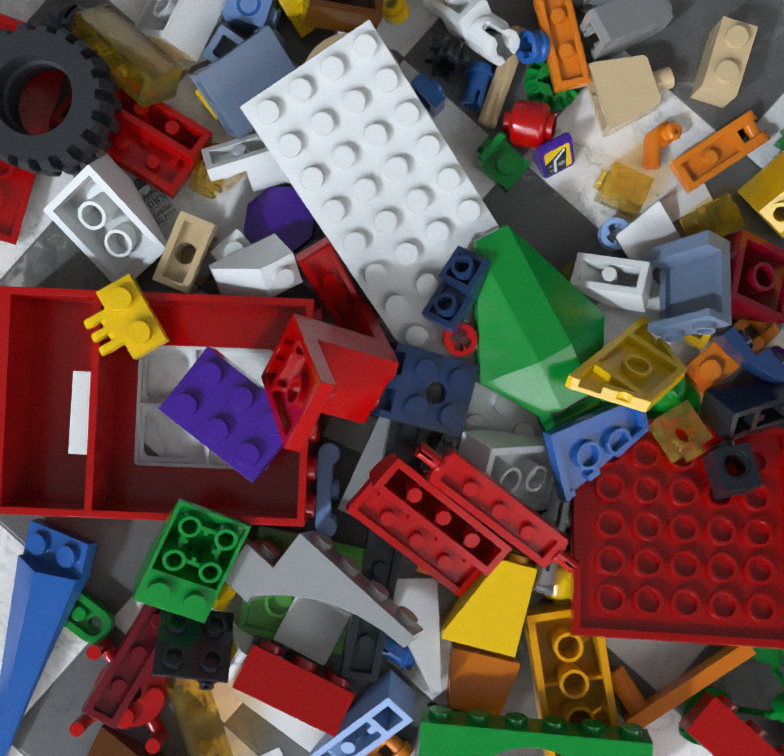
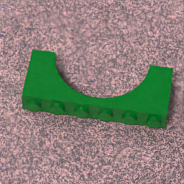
(483, 734)

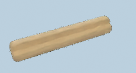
(499, 89)

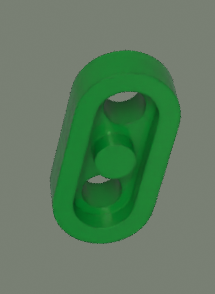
(81, 618)

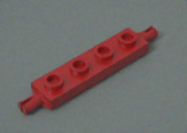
(497, 507)

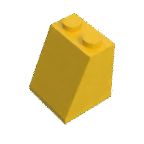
(493, 607)

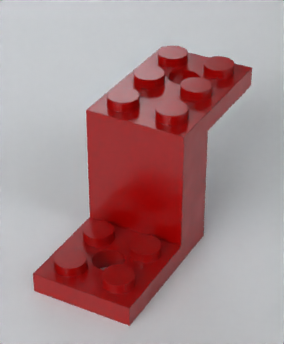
(327, 372)

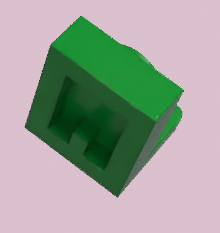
(501, 162)

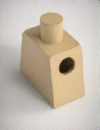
(625, 91)

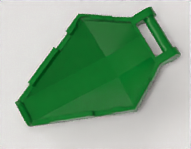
(532, 330)

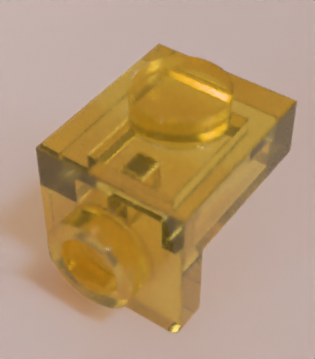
(717, 216)

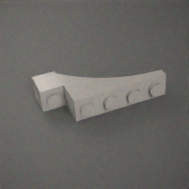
(320, 573)

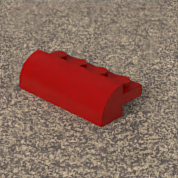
(152, 142)
(427, 525)

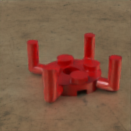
(140, 710)

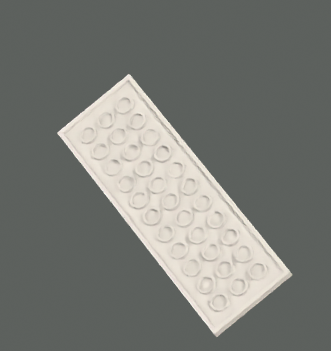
(382, 193)

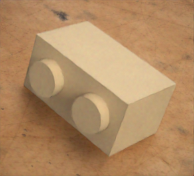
(723, 62)

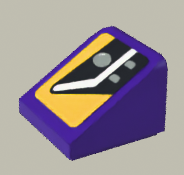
(554, 155)

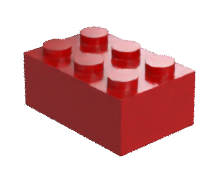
(294, 686)

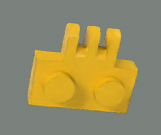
(126, 320)

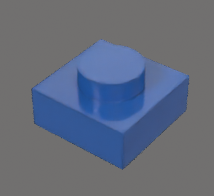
(429, 93)

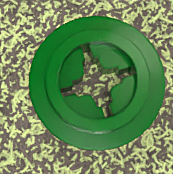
(538, 91)

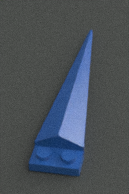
(43, 595)

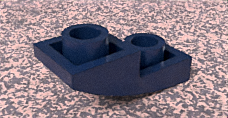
(458, 290)
(762, 362)

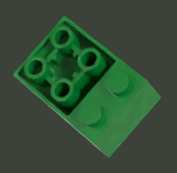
(189, 560)

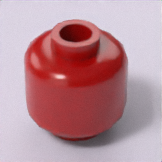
(530, 123)

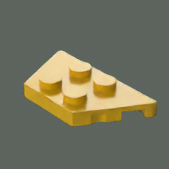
(630, 369)

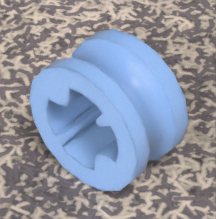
(603, 232)

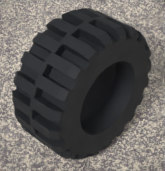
(92, 105)

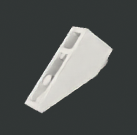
(421, 598)

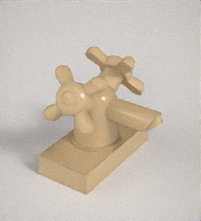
(186, 253)

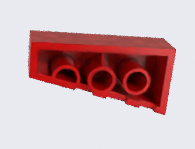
(722, 732)

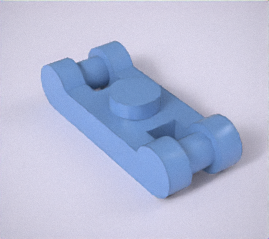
(327, 488)

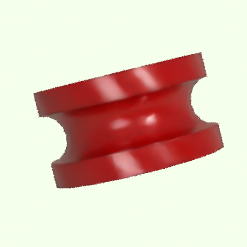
(465, 350)

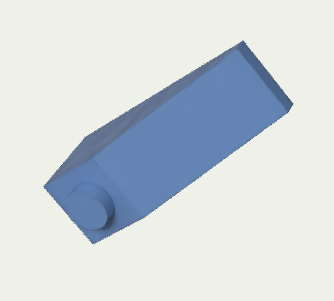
(371, 719)

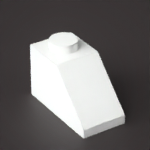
(257, 270)
(613, 280)

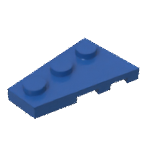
(588, 442)

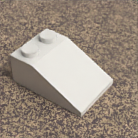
(108, 220)
(513, 461)

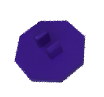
(279, 212)

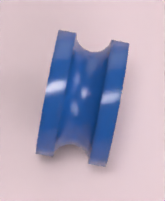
(533, 46)

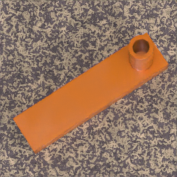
(645, 711)

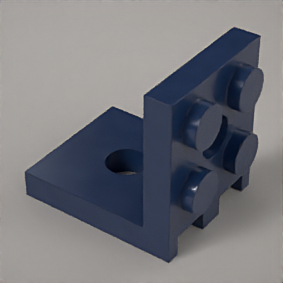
(406, 397)

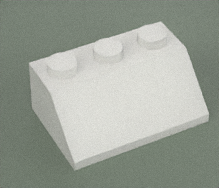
(181, 25)

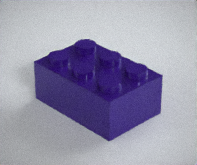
(226, 413)

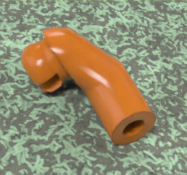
(657, 140)

